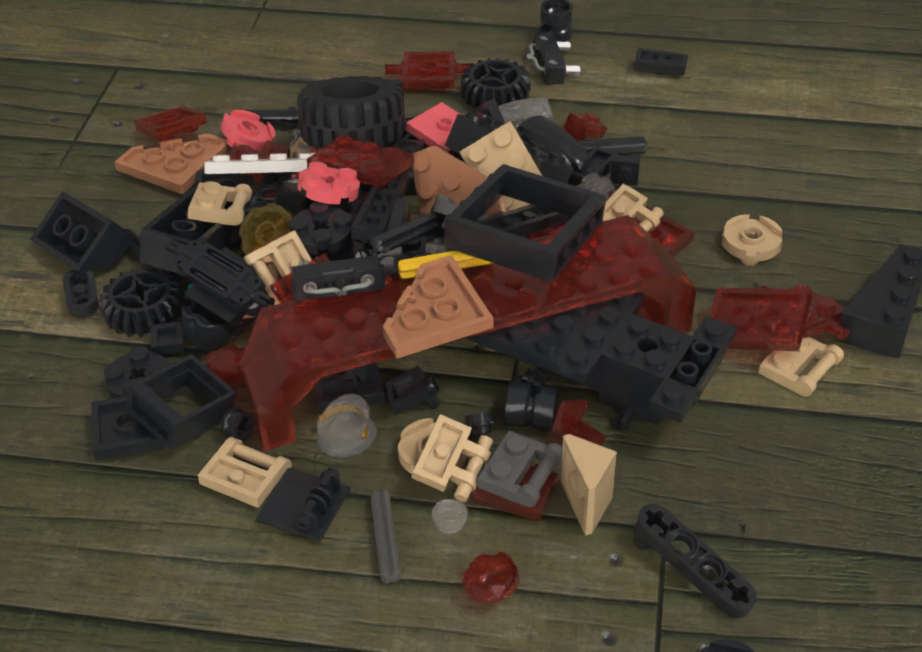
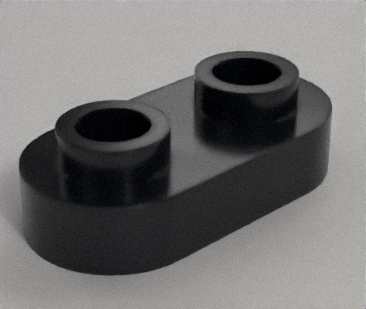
(81, 293)

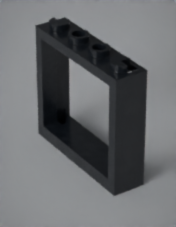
(516, 252)

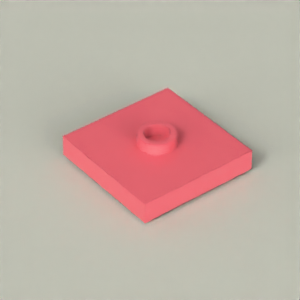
(433, 126)

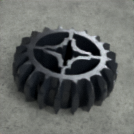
(495, 80)
(141, 300)

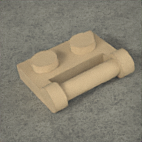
(210, 201)
(284, 253)
(785, 366)
(239, 478)

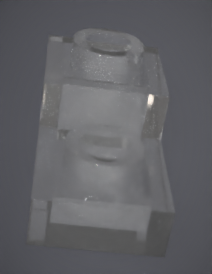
(523, 109)

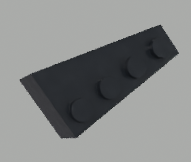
(885, 306)

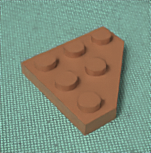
(172, 163)
(443, 174)
(436, 310)

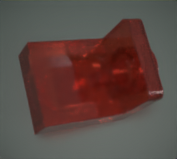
(584, 124)
(570, 421)

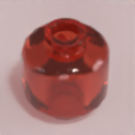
(226, 364)

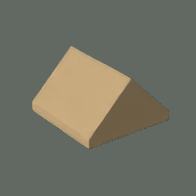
(587, 479)

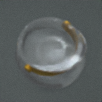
(346, 427)

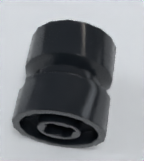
(557, 18)
(531, 405)

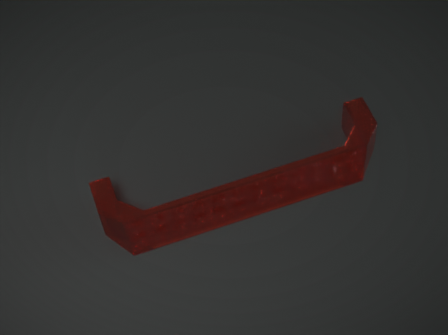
(323, 336)

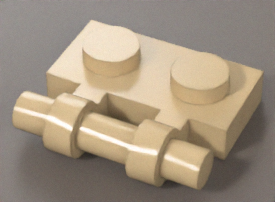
(632, 203)
(441, 455)

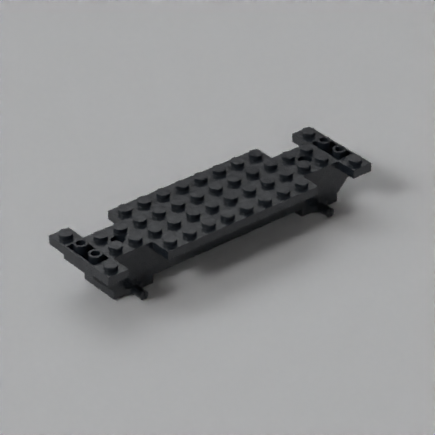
(603, 346)

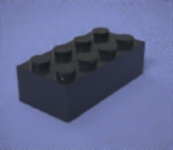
(472, 128)
(176, 225)

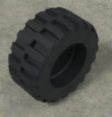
(351, 107)

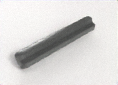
(385, 536)

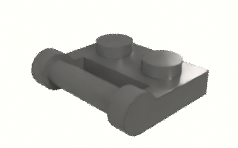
(510, 465)

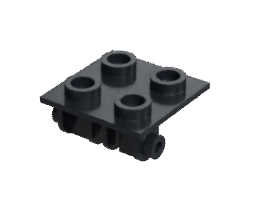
(305, 503)

